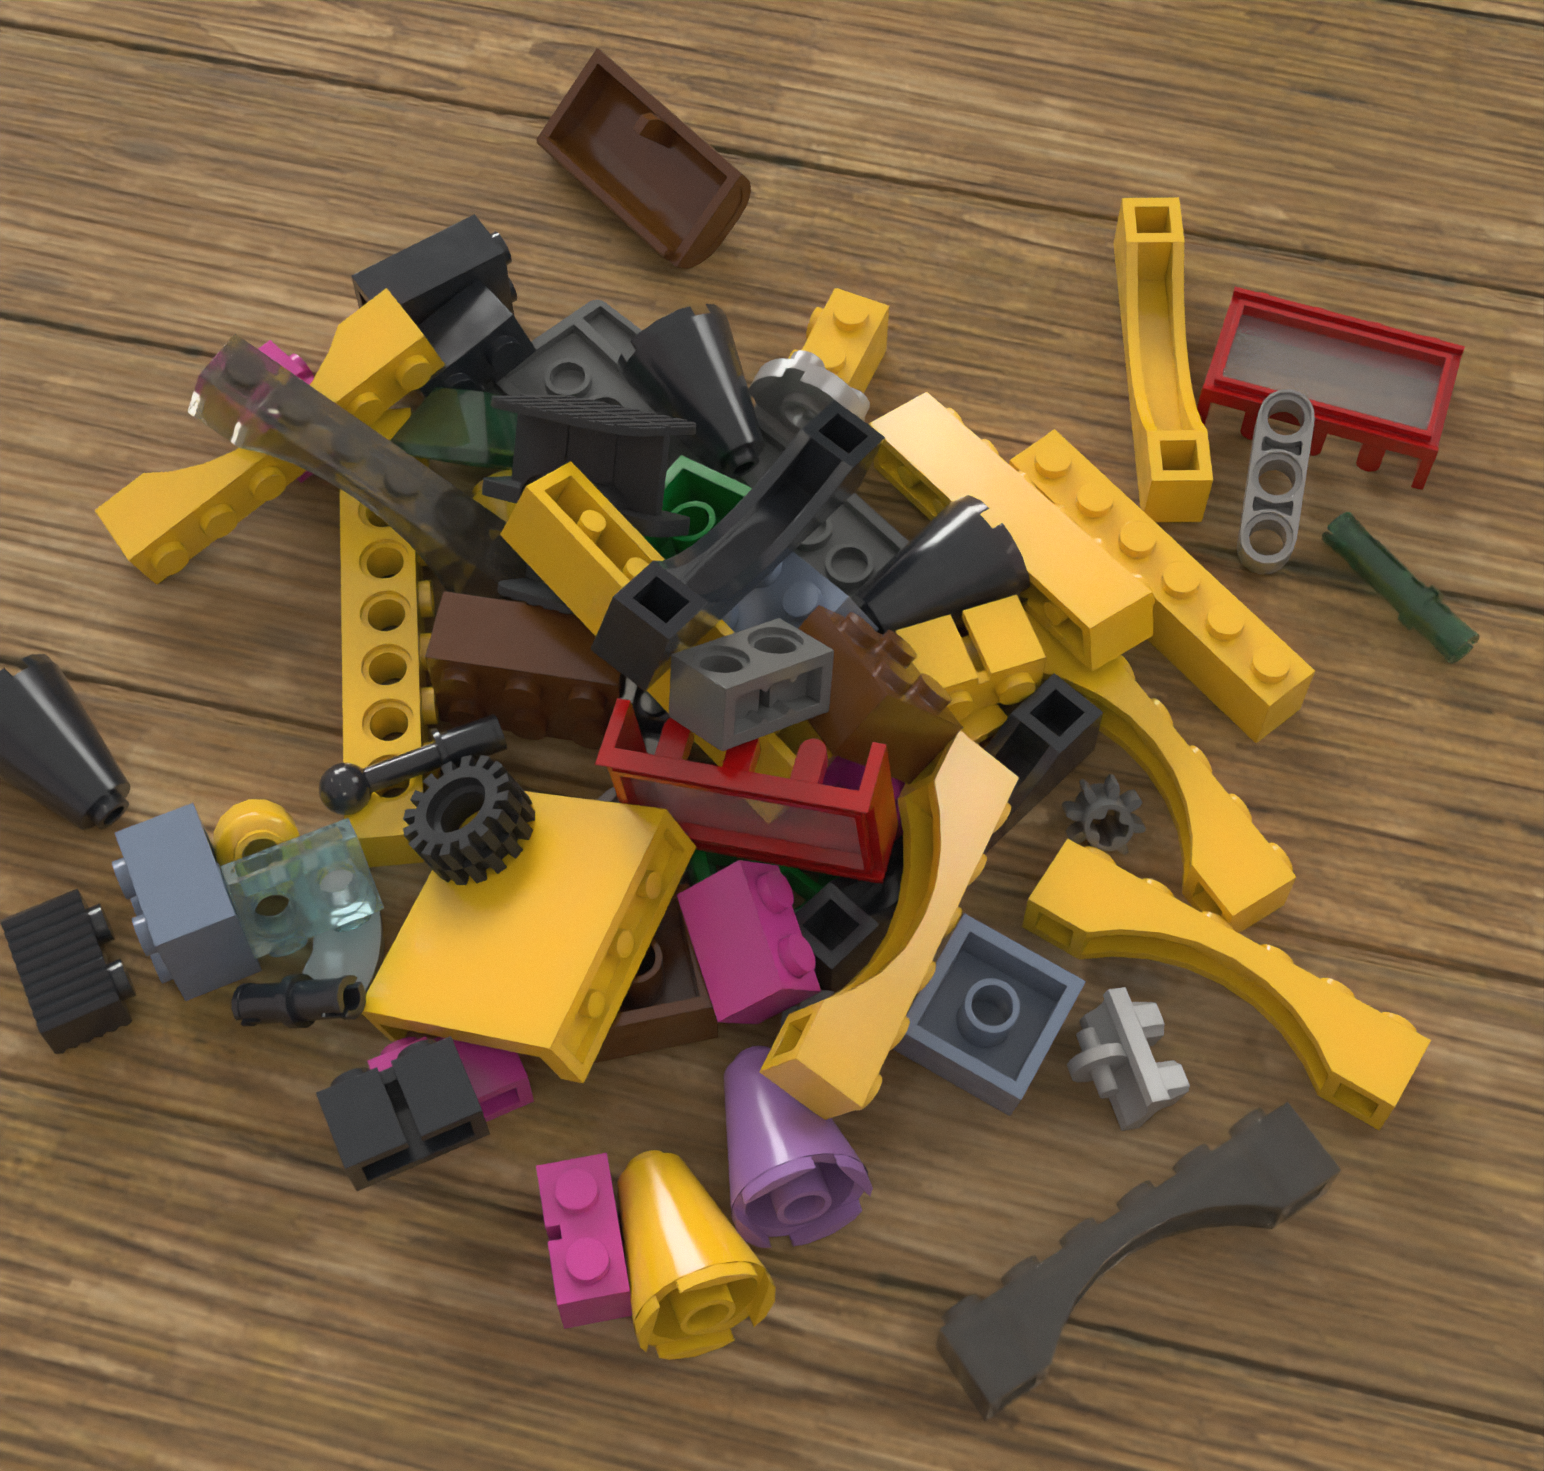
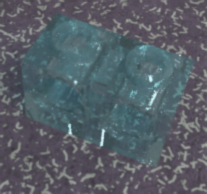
(296, 872)

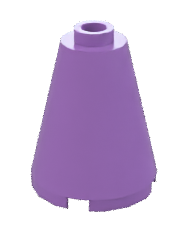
(784, 1161)

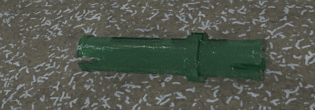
(1408, 595)

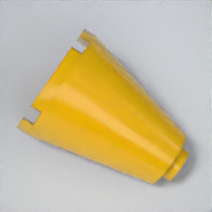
(685, 1261)

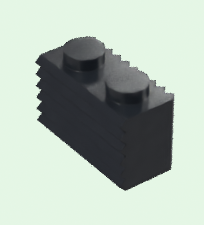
(67, 970)

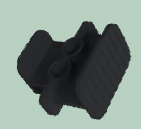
(611, 445)

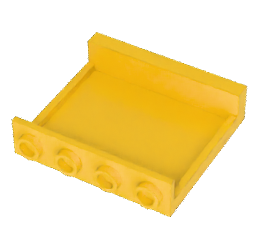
(543, 946)

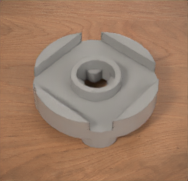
(797, 389)

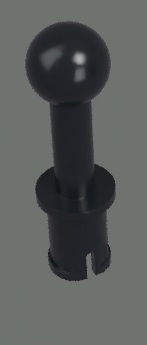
(348, 787)

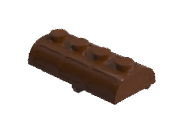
(645, 164)

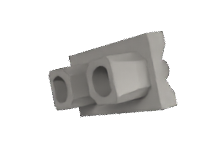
(1120, 1060)

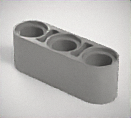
(1279, 453)

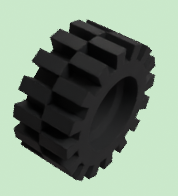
(484, 840)

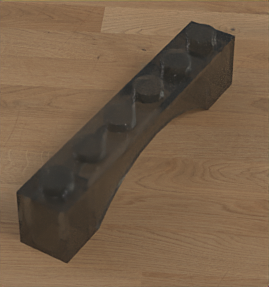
(279, 414)
(1252, 1180)

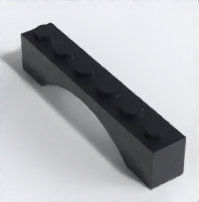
(688, 594)
(1037, 743)

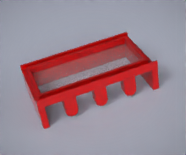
(1357, 373)
(754, 813)

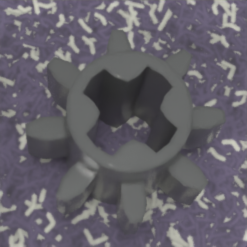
(1094, 803)

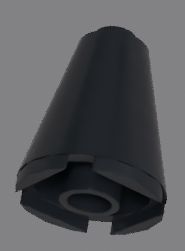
(693, 372)
(945, 570)
(55, 749)

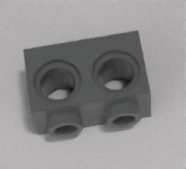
(750, 683)

